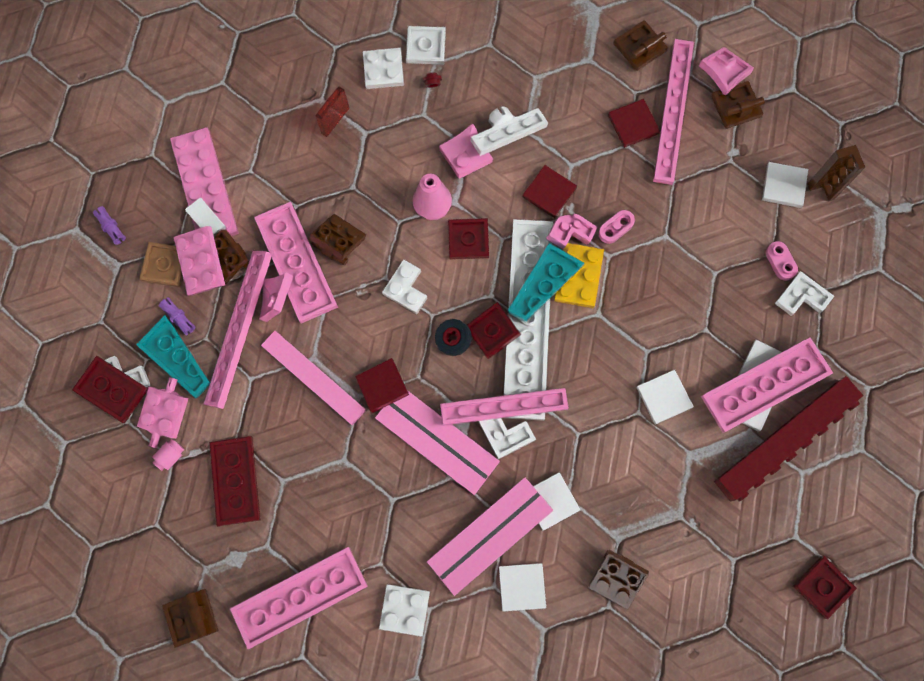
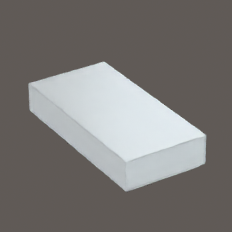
(204, 216)

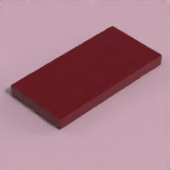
(234, 481)

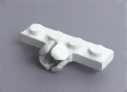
(507, 129)

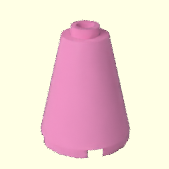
(431, 198)

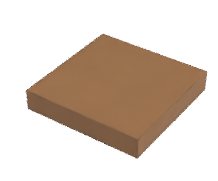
(161, 265)

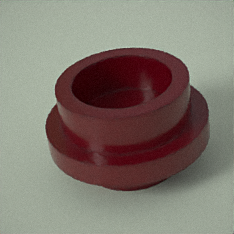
(432, 80)

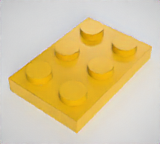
(583, 286)

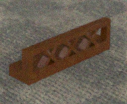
(836, 167)

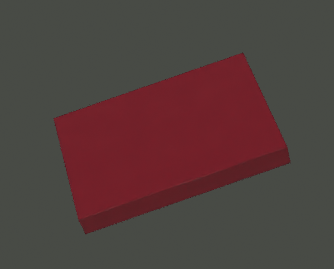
(110, 389)

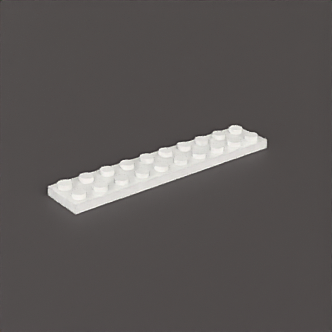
(528, 353)

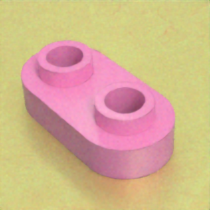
(615, 227)
(780, 260)

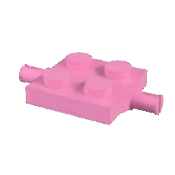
(162, 412)

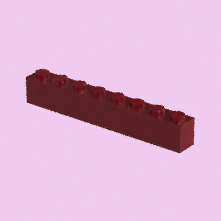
(786, 440)

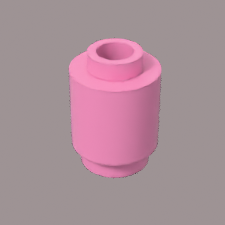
(167, 455)

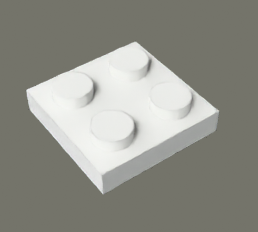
(383, 68)
(404, 610)

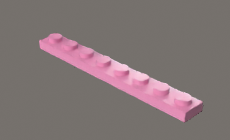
(673, 112)
(238, 329)

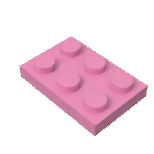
(199, 260)

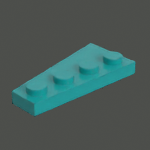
(546, 278)
(172, 355)

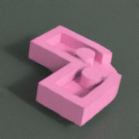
(571, 225)

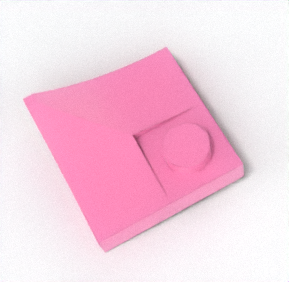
(725, 69)
(462, 154)
(274, 295)

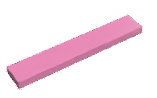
(313, 378)
(504, 406)

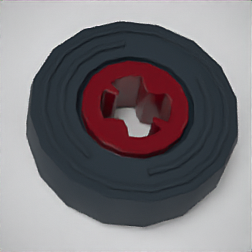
(449, 328)

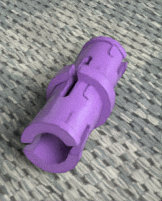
(109, 225)
(177, 316)

